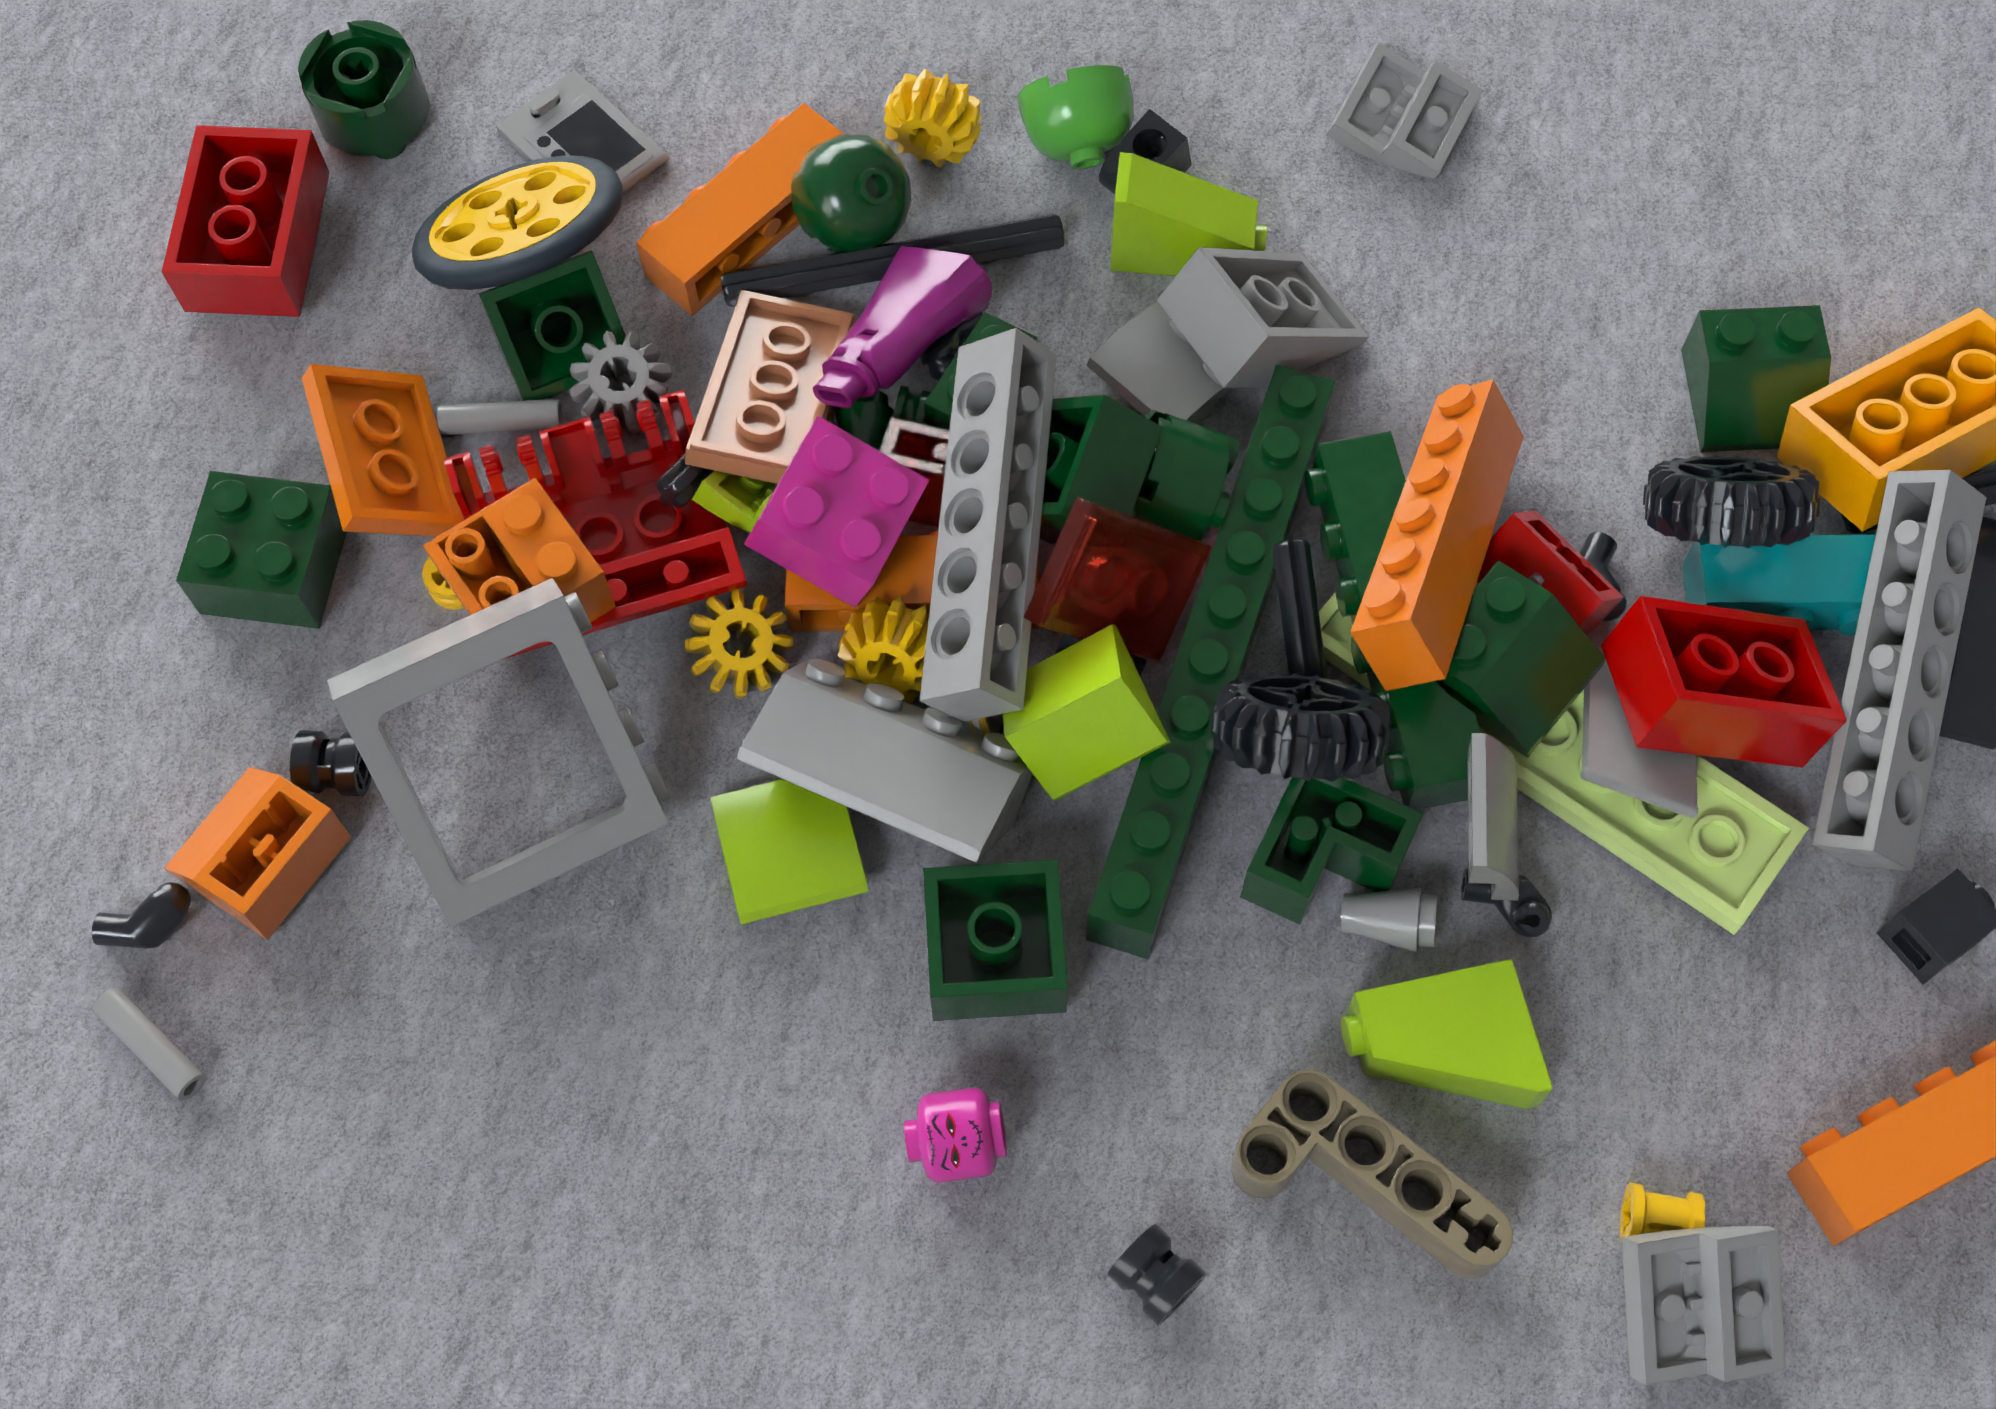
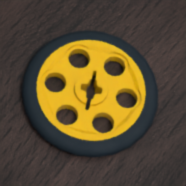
(517, 222)

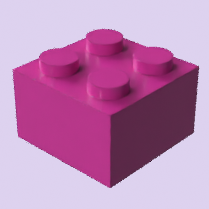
(837, 512)

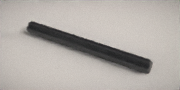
(870, 265)

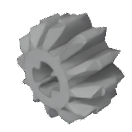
(615, 360)

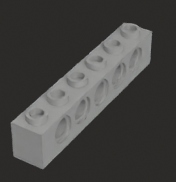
(989, 527)
(1900, 670)

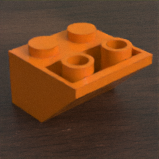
(515, 548)
(260, 850)

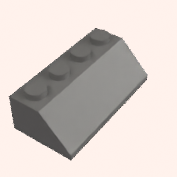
(888, 758)

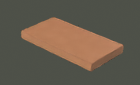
(763, 386)

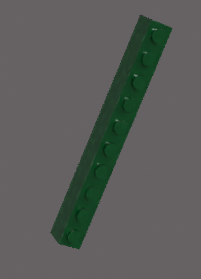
(1210, 655)

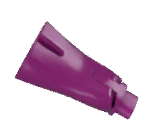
(911, 308)

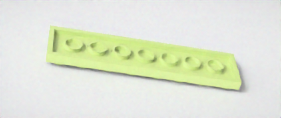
(1709, 861)

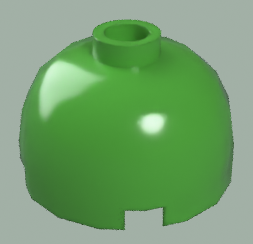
(1078, 116)

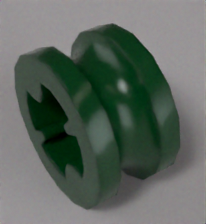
(910, 406)

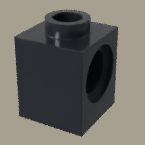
(1940, 925)

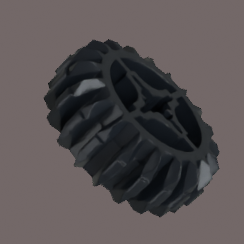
(1731, 501)
(1301, 726)

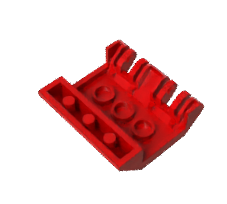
(647, 549)

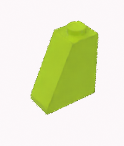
(1170, 214)
(1451, 1035)

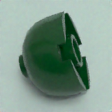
(851, 193)

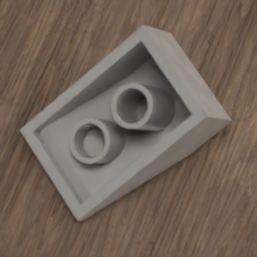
(1256, 312)

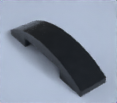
(1972, 688)

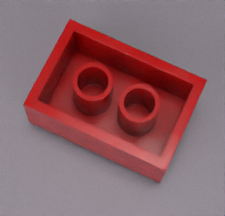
(246, 221)
(1722, 682)

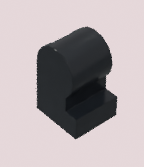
(1152, 140)

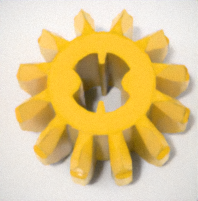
(932, 118)
(716, 635)
(886, 646)

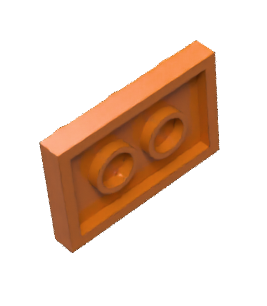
(381, 451)

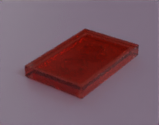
(1118, 574)

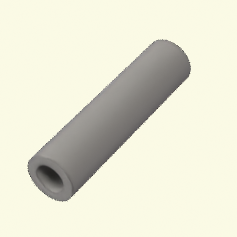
(499, 416)
(149, 1043)

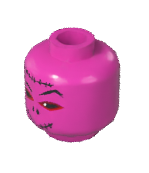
(956, 1135)

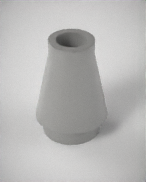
(1393, 917)

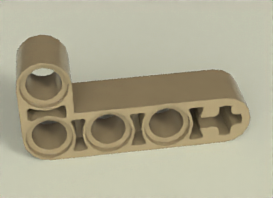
(1377, 1184)

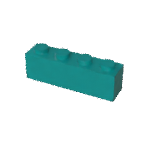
(1807, 580)

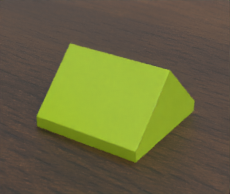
(1084, 715)

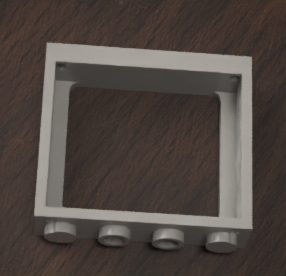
(455, 652)

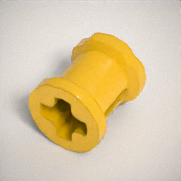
(1656, 1212)

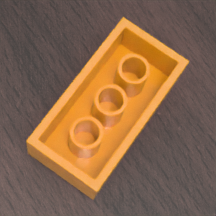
(1904, 412)

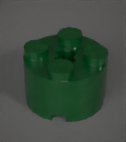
(364, 89)
(1187, 477)

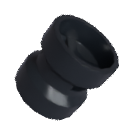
(328, 763)
(1156, 1274)

